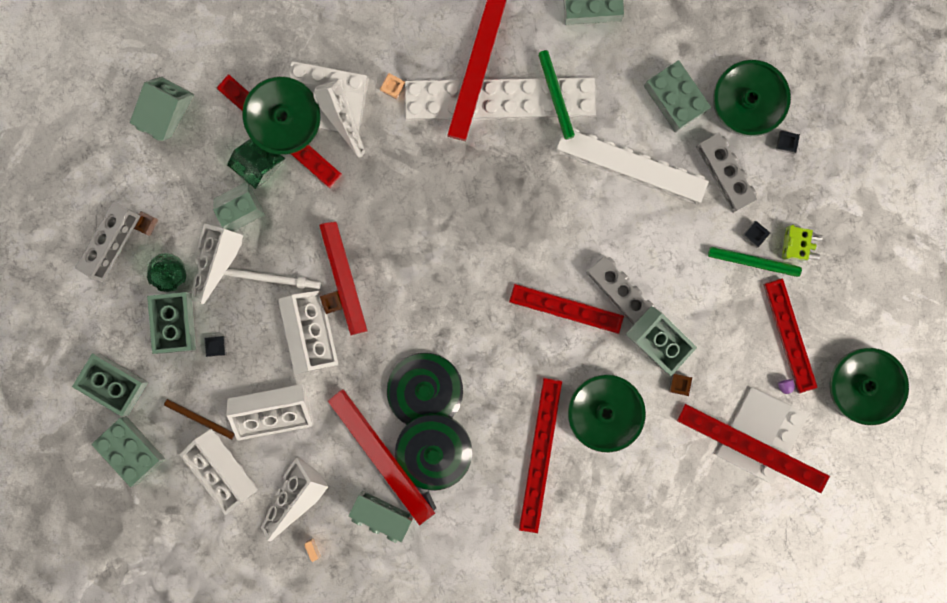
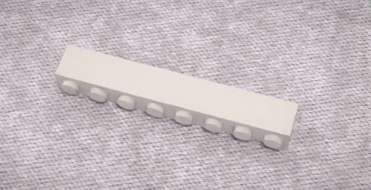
(634, 167)

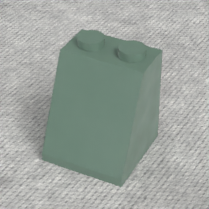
(160, 108)
(237, 207)

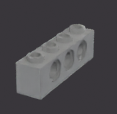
(725, 183)
(107, 242)
(597, 274)

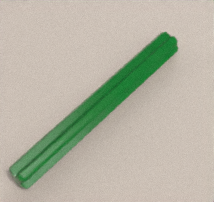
(556, 95)
(753, 261)

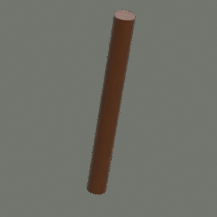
(199, 419)

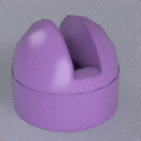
(786, 386)

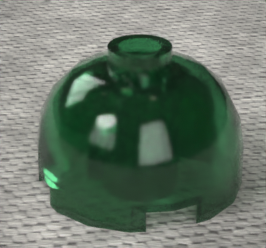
(166, 272)

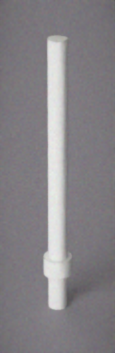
(300, 282)

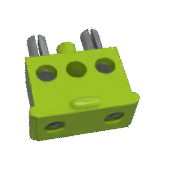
(793, 240)

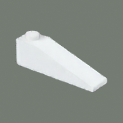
(336, 108)
(217, 253)
(299, 493)

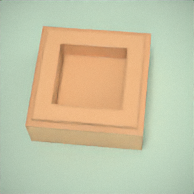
(392, 86)
(312, 550)

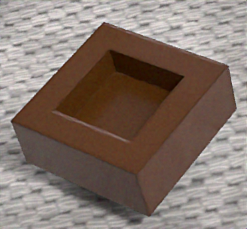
(146, 224)
(331, 302)
(680, 384)

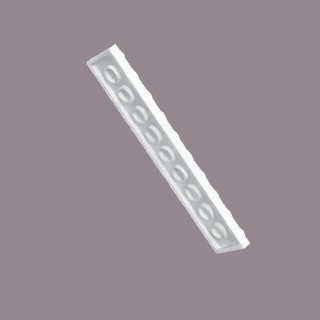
(500, 98)

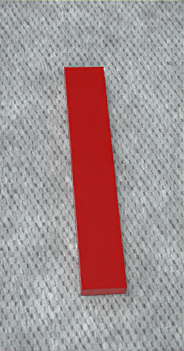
(343, 278)
(566, 309)
(790, 336)

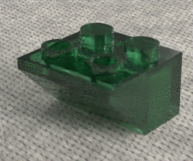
(254, 163)

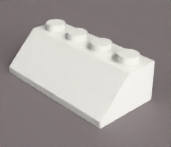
(308, 332)
(269, 412)
(218, 471)

